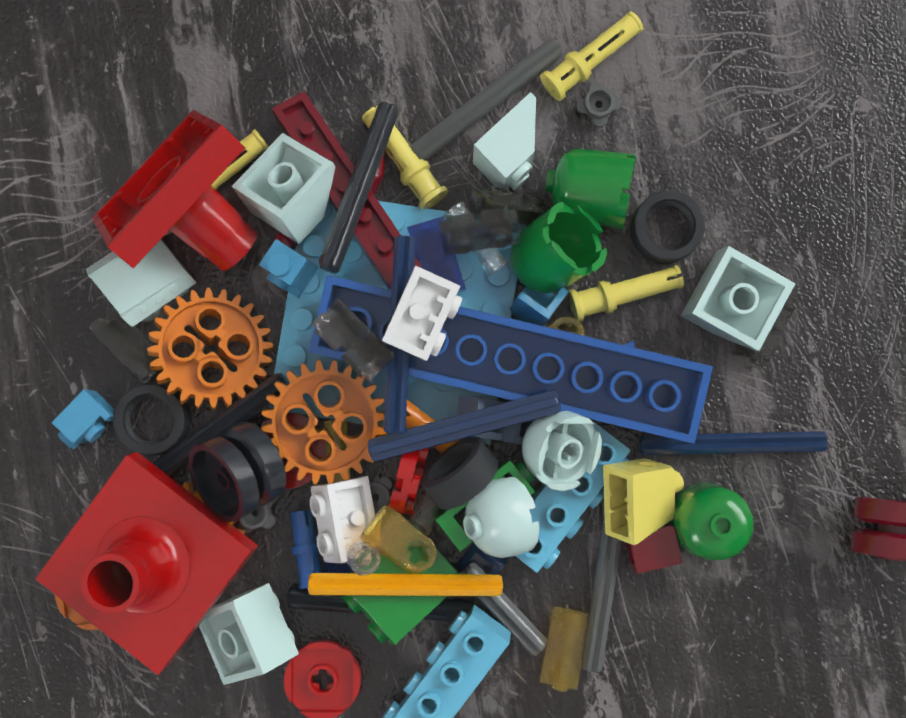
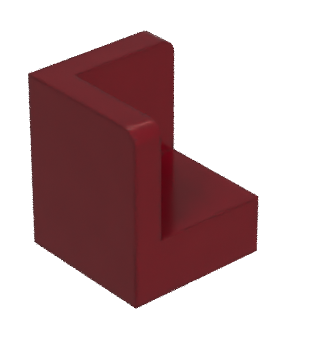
(655, 551)

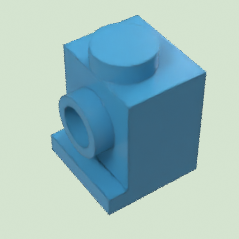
(288, 268)
(84, 419)

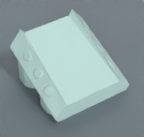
(146, 288)

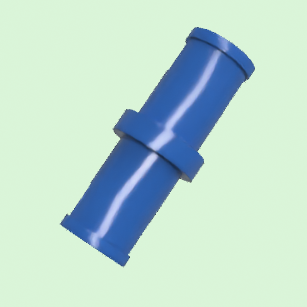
(304, 545)

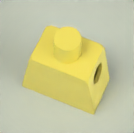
(638, 498)

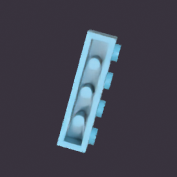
(561, 510)
(453, 668)

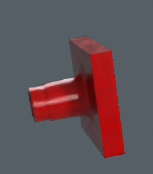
(177, 195)
(170, 545)

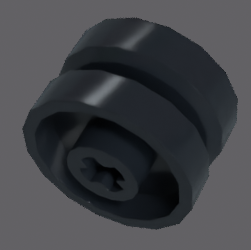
(237, 471)

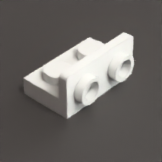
(422, 313)
(341, 515)

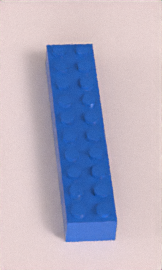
(525, 359)

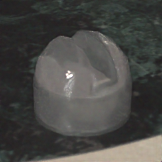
(367, 560)

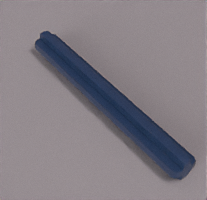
(399, 365)
(464, 425)
(736, 443)

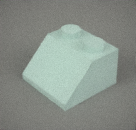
(509, 147)
(287, 187)
(738, 298)
(248, 635)

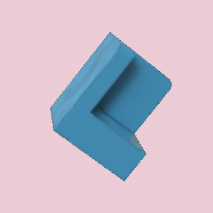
(535, 306)

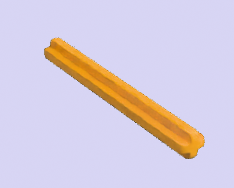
(405, 584)

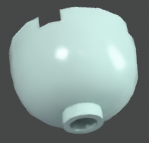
(561, 449)
(501, 519)

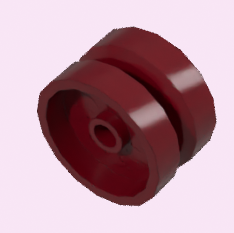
(890, 538)

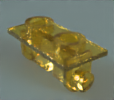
(564, 649)

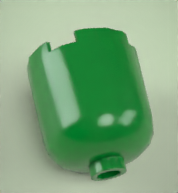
(594, 183)
(558, 249)
(711, 521)

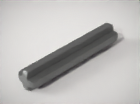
(511, 617)

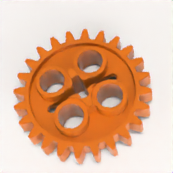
(186, 372)
(295, 441)

